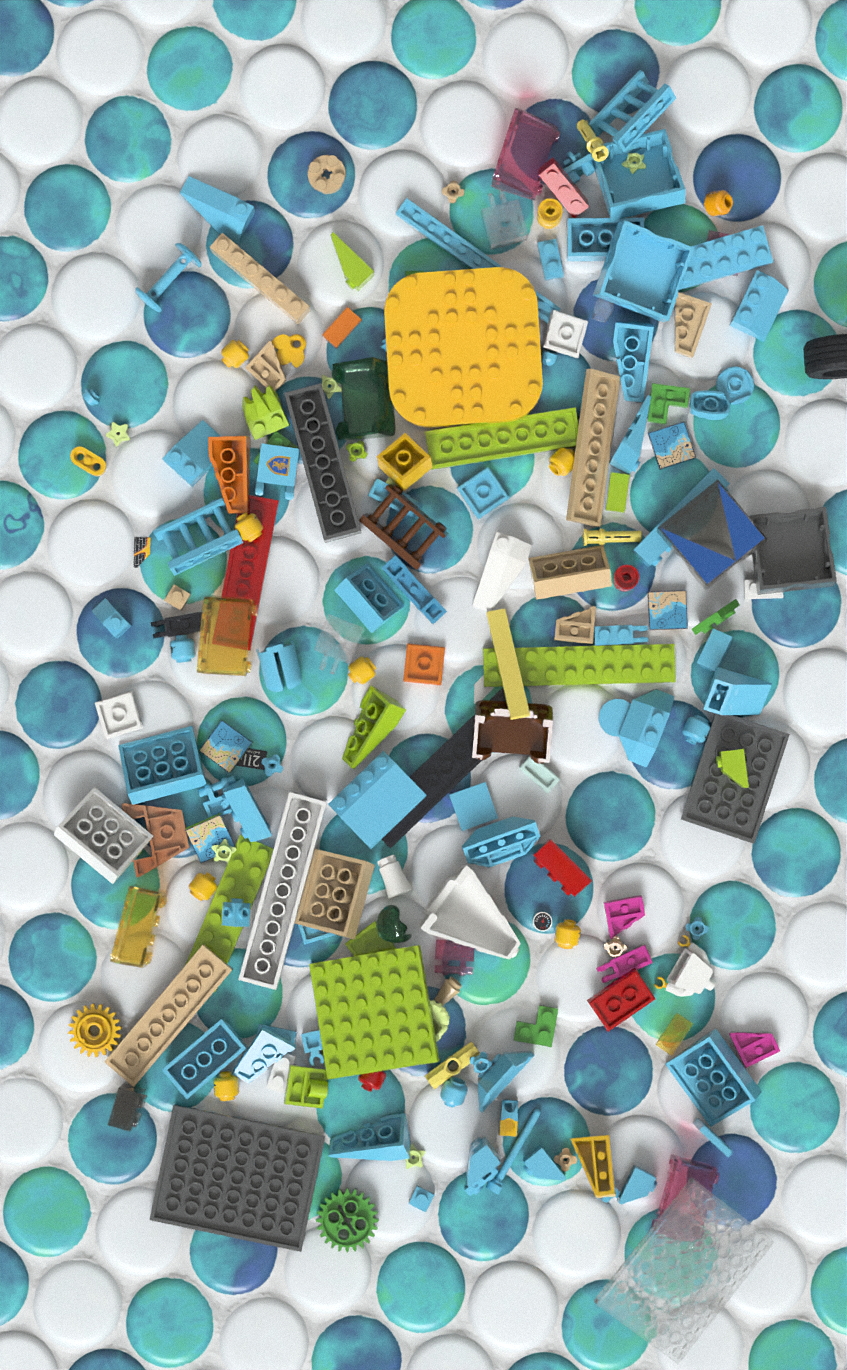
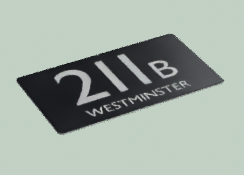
(253, 759)

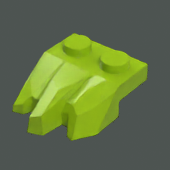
(264, 412)

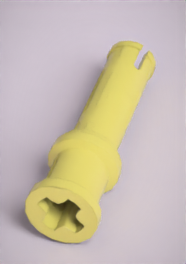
(594, 143)
(635, 536)

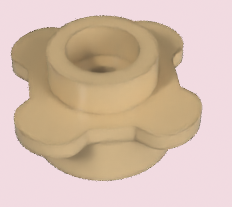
(453, 186)
(615, 952)
(560, 1159)

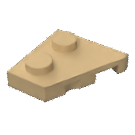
(577, 627)

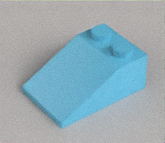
(191, 454)

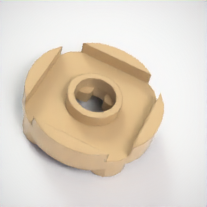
(328, 163)

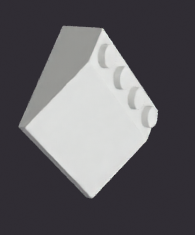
(103, 835)

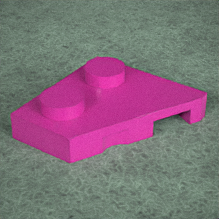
(622, 913)

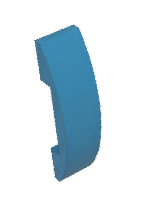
(413, 589)

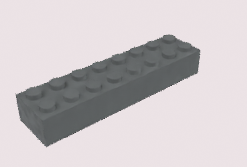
(323, 463)

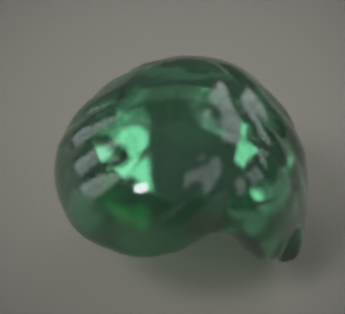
(390, 927)

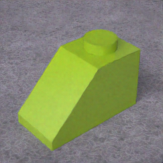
(734, 766)

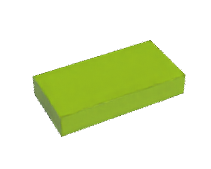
(617, 492)

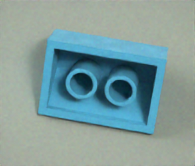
(759, 306)
(369, 597)
(246, 811)
(481, 1160)

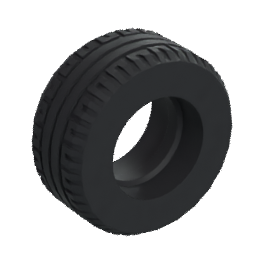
(826, 357)

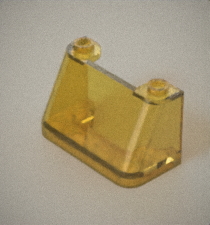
(225, 635)

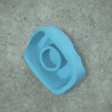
(709, 405)

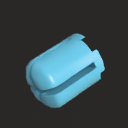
(271, 669)

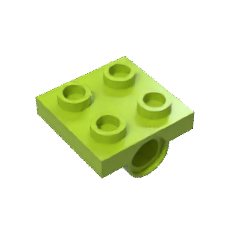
(306, 1086)

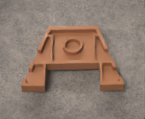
(168, 834)

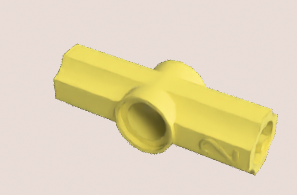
(443, 1073)

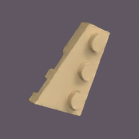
(689, 323)

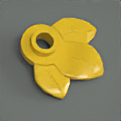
(287, 352)

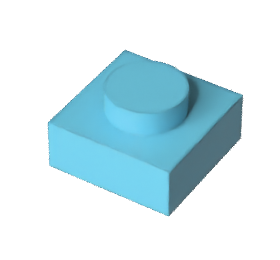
(421, 1198)

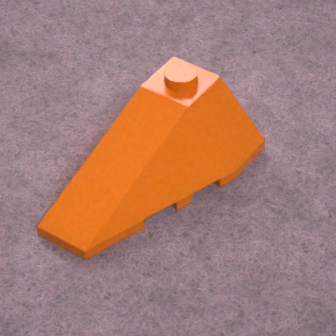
(232, 469)

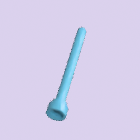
(496, 1183)

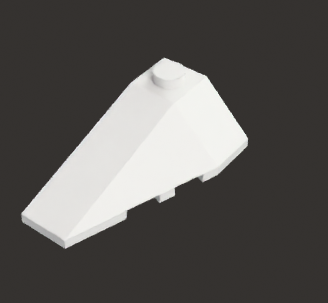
(503, 565)

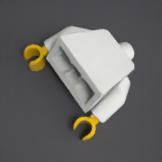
(690, 972)

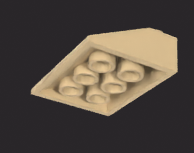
(334, 893)

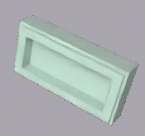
(539, 774)

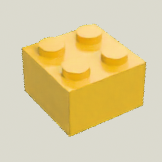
(404, 461)

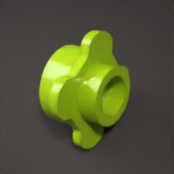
(360, 447)

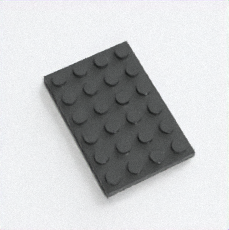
(719, 801)

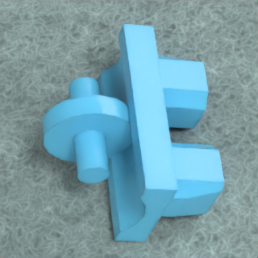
(584, 163)

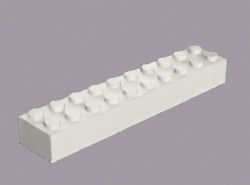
(282, 890)

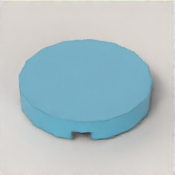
(736, 384)
(613, 715)

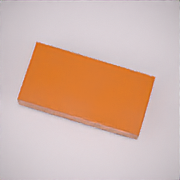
(341, 327)

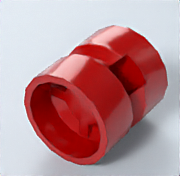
(625, 578)

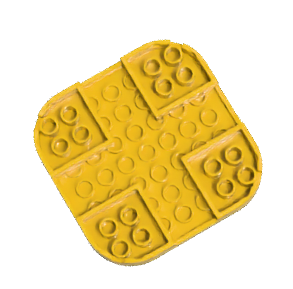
(463, 347)

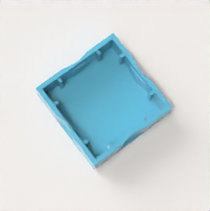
(646, 189)
(643, 271)

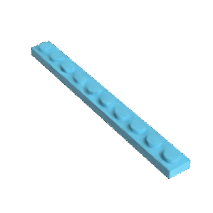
(459, 247)

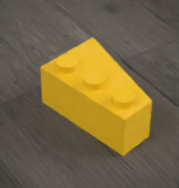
(597, 1163)

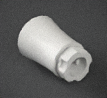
(393, 877)

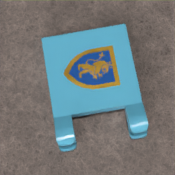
(278, 467)

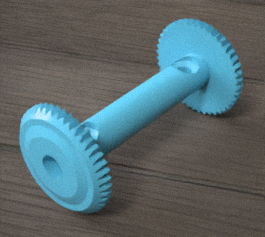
(168, 277)

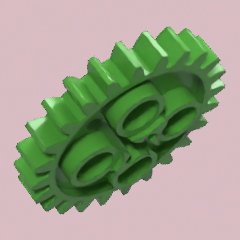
(362, 1211)

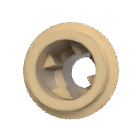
(449, 989)

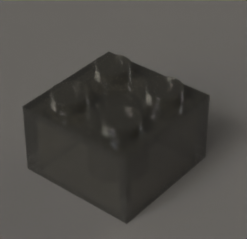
(126, 1107)

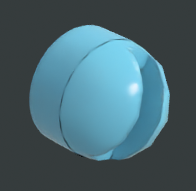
(548, 358)

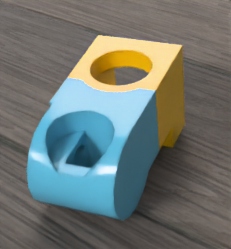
(508, 1118)

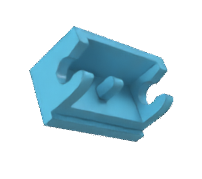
(715, 650)

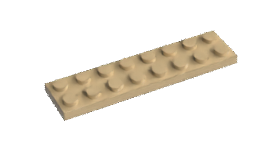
(593, 448)
(168, 1015)

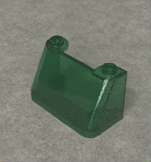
(365, 399)

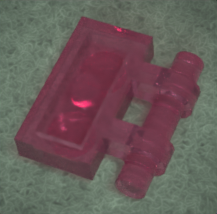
(448, 950)

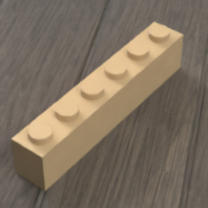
(260, 278)

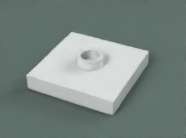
(565, 334)
(118, 715)

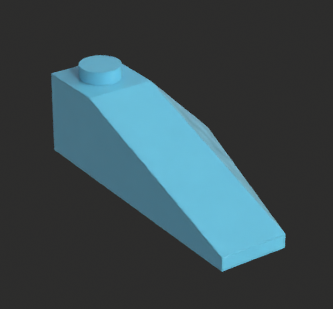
(221, 210)
(632, 350)
(630, 448)
(380, 1141)

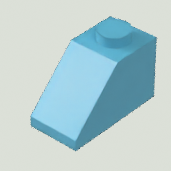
(111, 618)
(542, 1165)
(637, 1185)

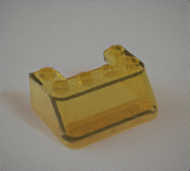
(137, 926)

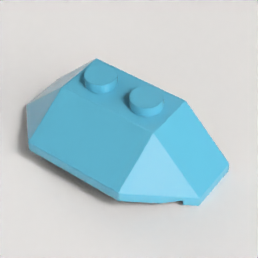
(645, 725)
(501, 841)
(499, 1075)

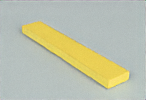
(508, 664)

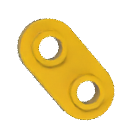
(88, 462)

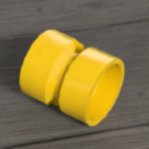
(549, 213)

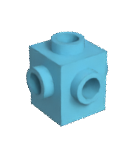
(236, 913)

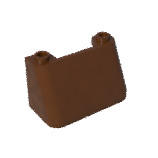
(500, 734)

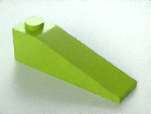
(377, 719)

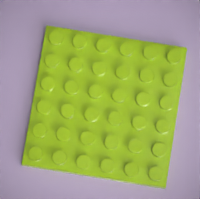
(374, 1012)

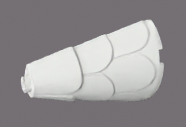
(469, 916)

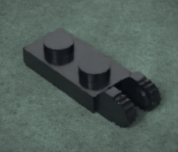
(179, 625)

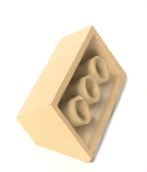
(570, 572)

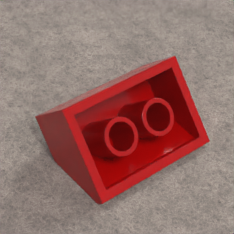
(561, 868)

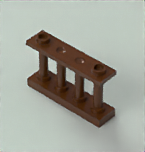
(386, 533)

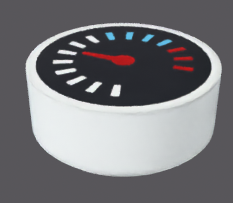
(542, 921)

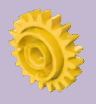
(86, 1039)

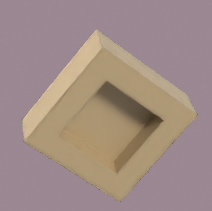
(177, 597)

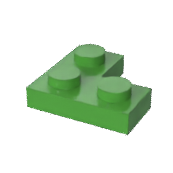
(664, 396)
(717, 618)
(541, 1032)

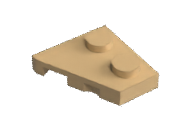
(267, 367)

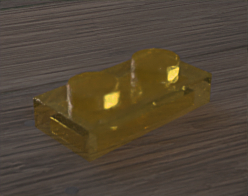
(674, 1034)

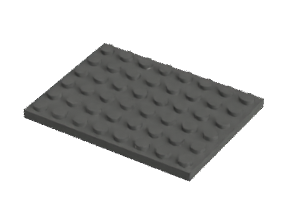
(237, 1178)

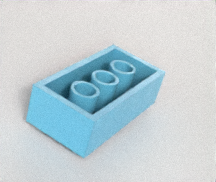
(591, 237)
(205, 1058)

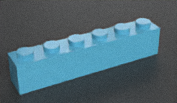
(653, 545)

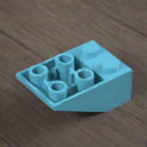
(735, 693)

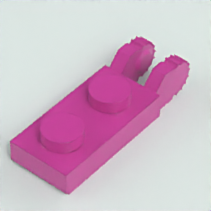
(624, 963)

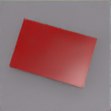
(621, 999)

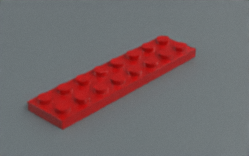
(249, 560)

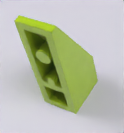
(354, 268)

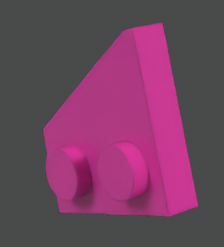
(754, 1046)

